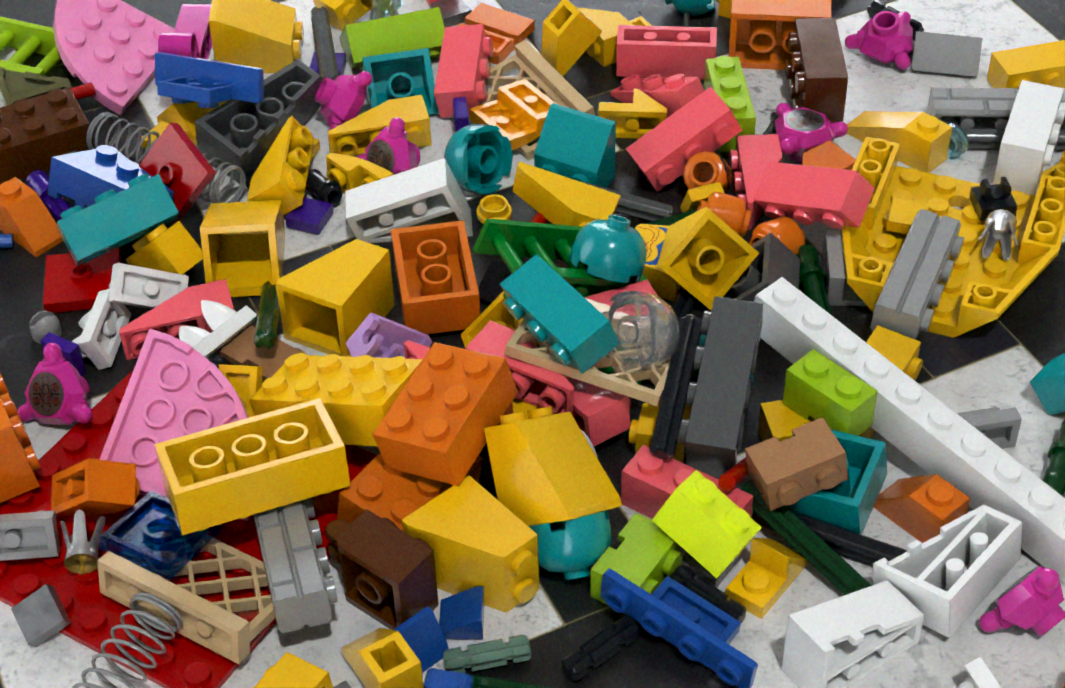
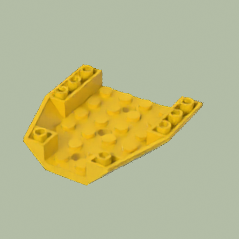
(978, 286)

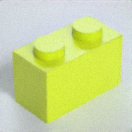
(706, 523)

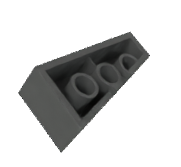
(245, 130)
(722, 385)

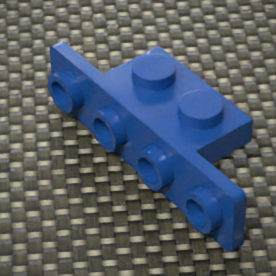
(206, 80)
(686, 621)

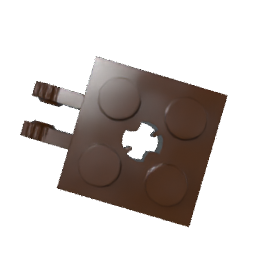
(383, 568)

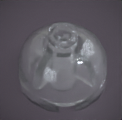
(644, 329)

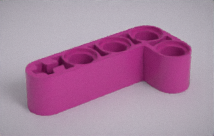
(190, 34)

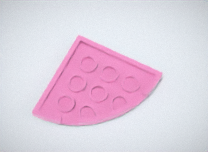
(109, 47)
(168, 397)

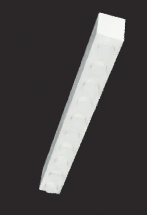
(922, 423)

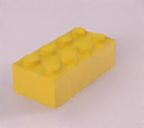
(352, 390)
(252, 465)

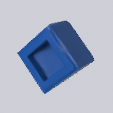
(463, 614)
(424, 637)

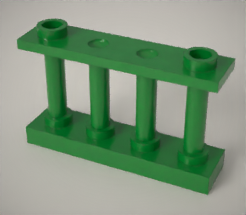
(549, 242)

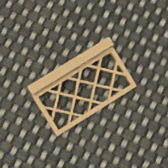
(542, 76)
(617, 382)
(203, 621)

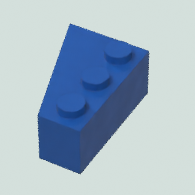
(91, 173)

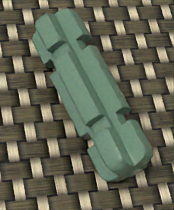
(487, 654)

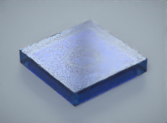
(152, 537)

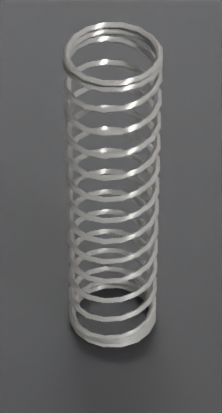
(115, 140)
(151, 620)

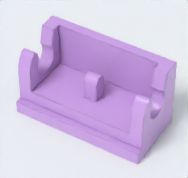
(383, 338)

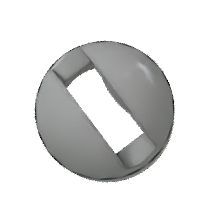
(42, 324)

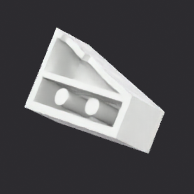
(1028, 136)
(407, 200)
(956, 568)
(849, 636)

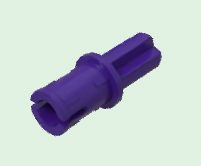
(39, 183)

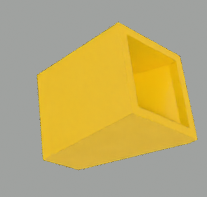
(255, 33)
(243, 245)
(334, 295)
(547, 468)
(478, 545)

